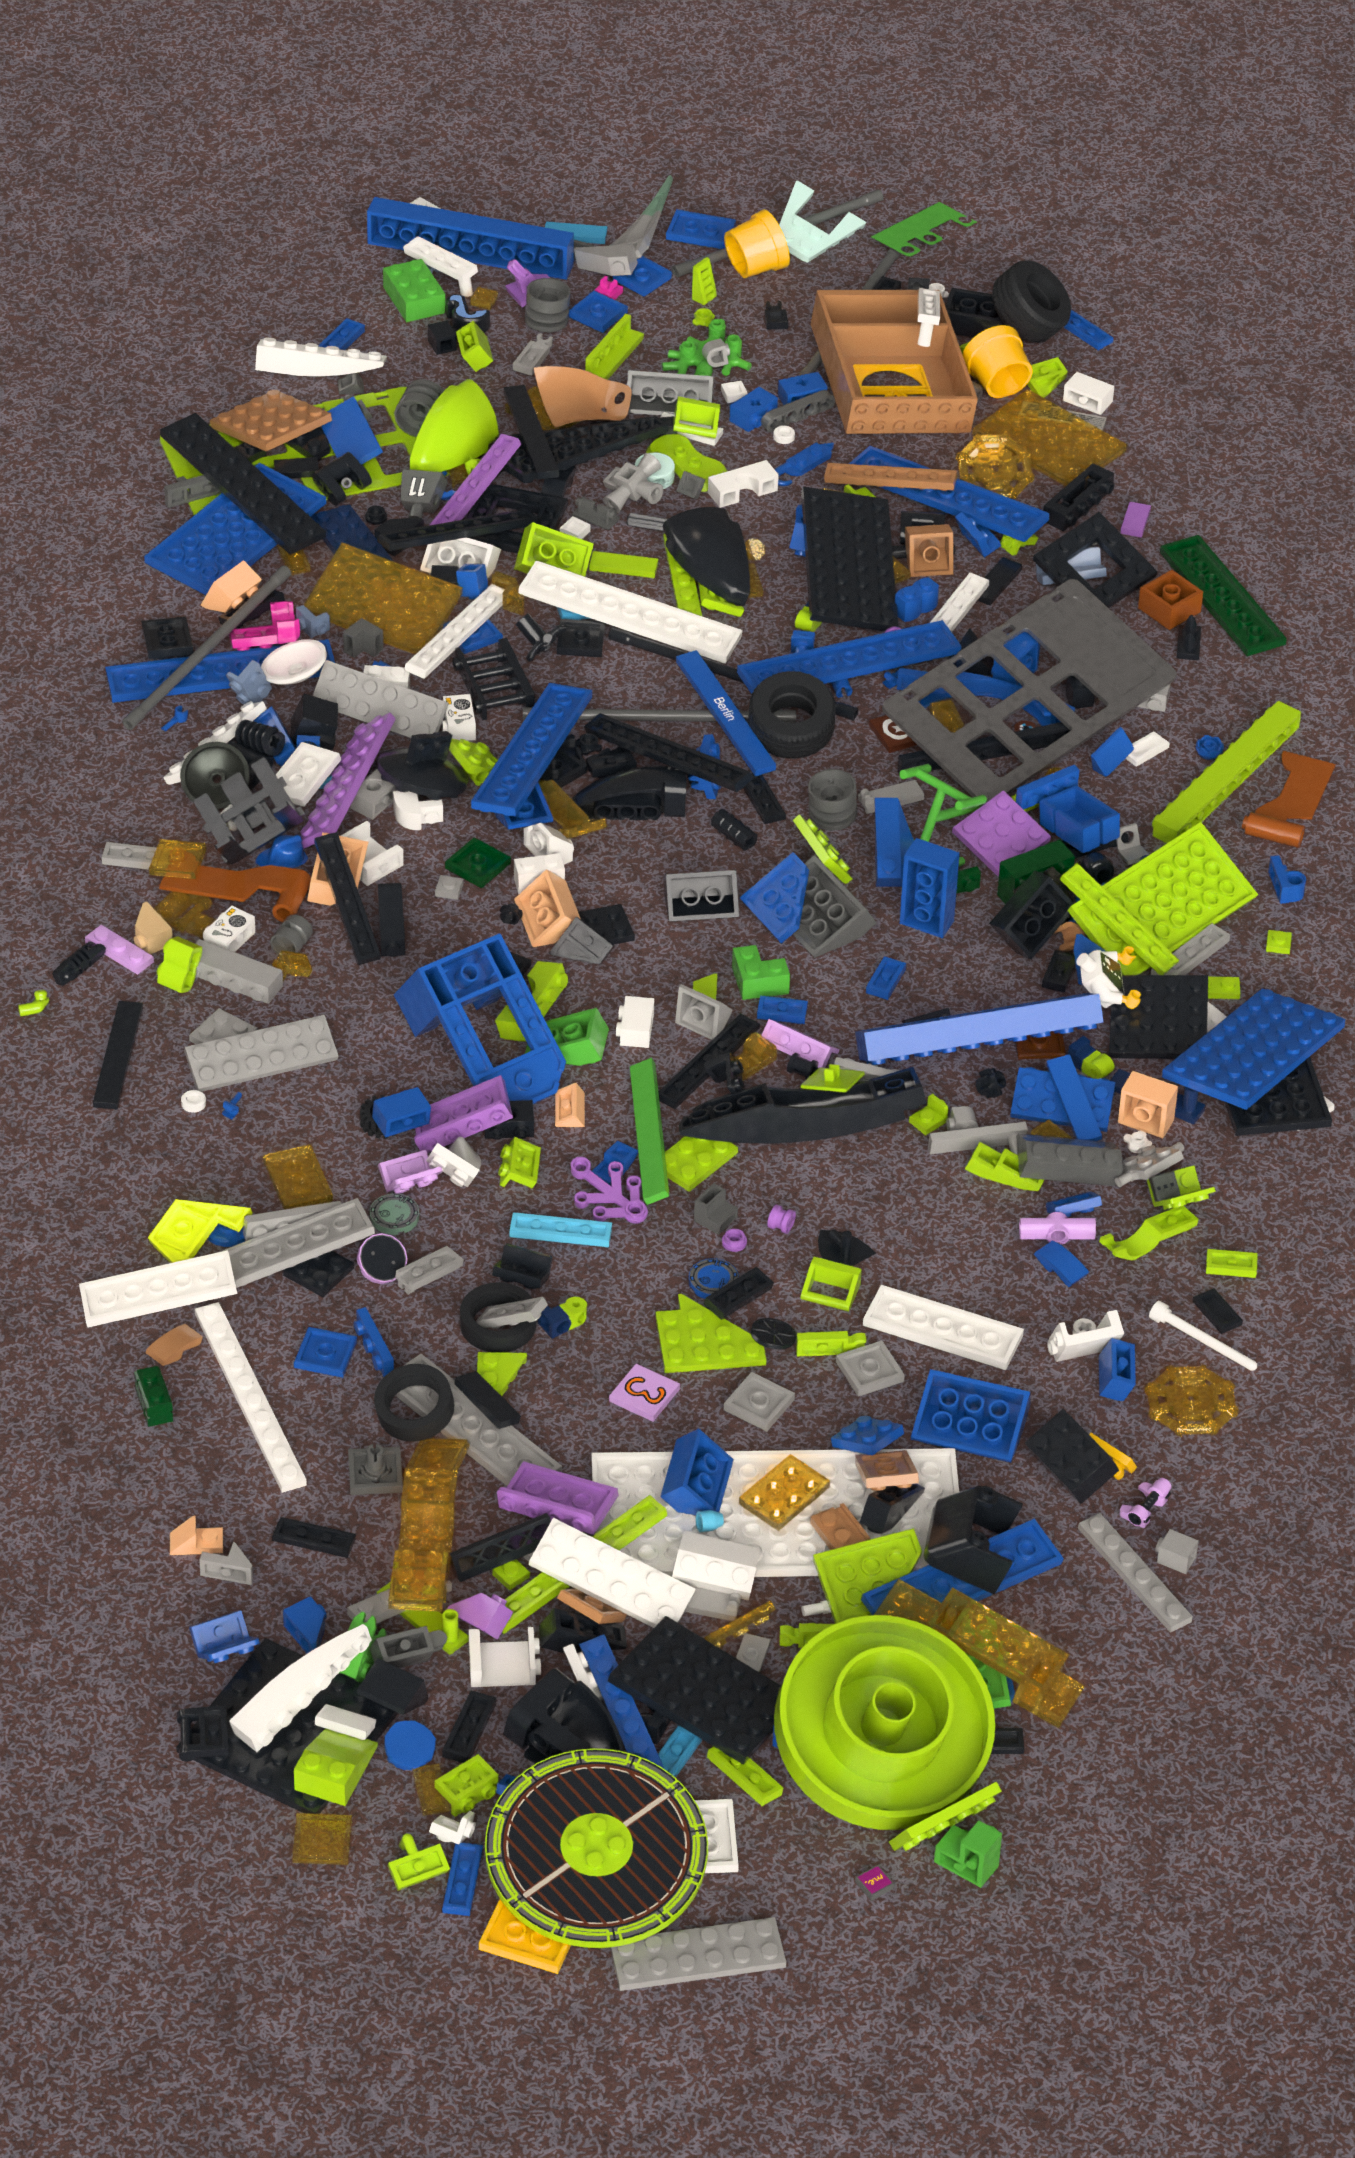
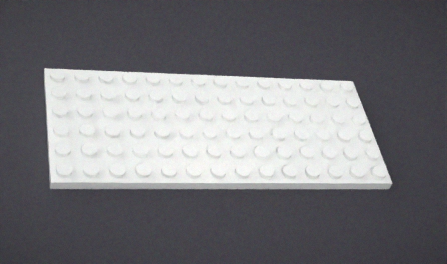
(782, 1551)

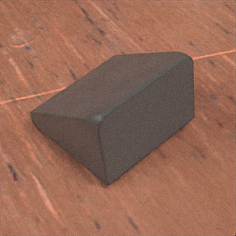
(351, 384)

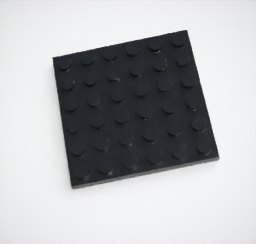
(273, 1766)

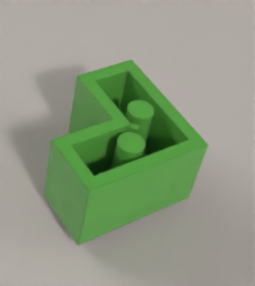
(759, 977)
(970, 1853)

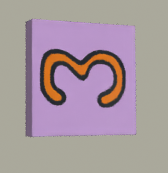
(644, 1392)

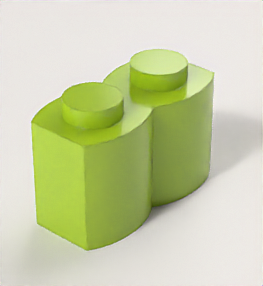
(179, 964)

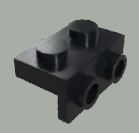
(523, 1266)

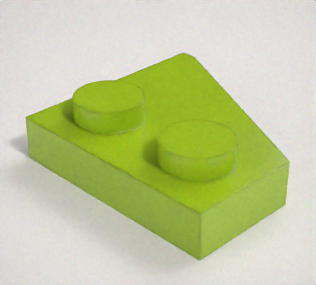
(1047, 376)
(714, 602)
(500, 1368)

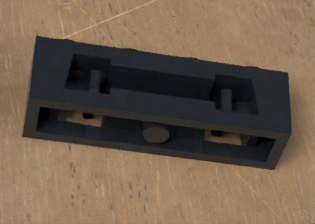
(1079, 497)

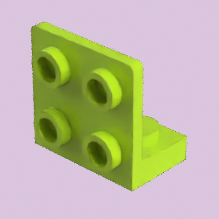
(1188, 1187)

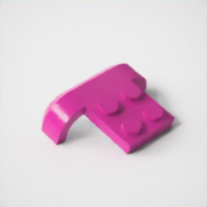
(282, 631)

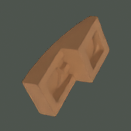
(173, 1343)

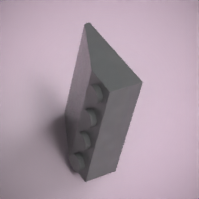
(829, 913)

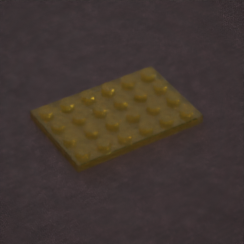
(1056, 438)
(385, 593)

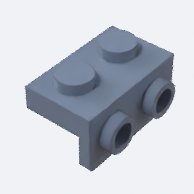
(250, 684)

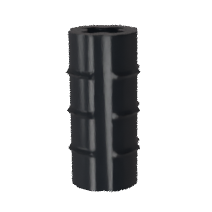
(734, 829)

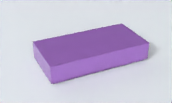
(1135, 519)

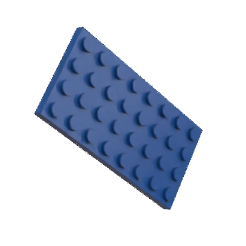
(223, 537)
(1253, 1048)

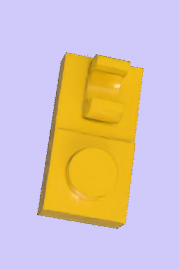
(1120, 1459)

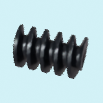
(260, 737)

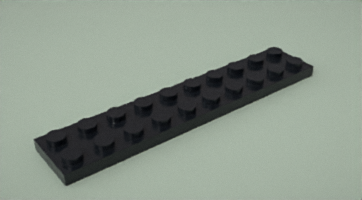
(243, 483)

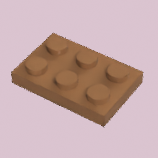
(887, 1469)

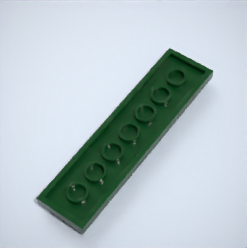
(1223, 595)

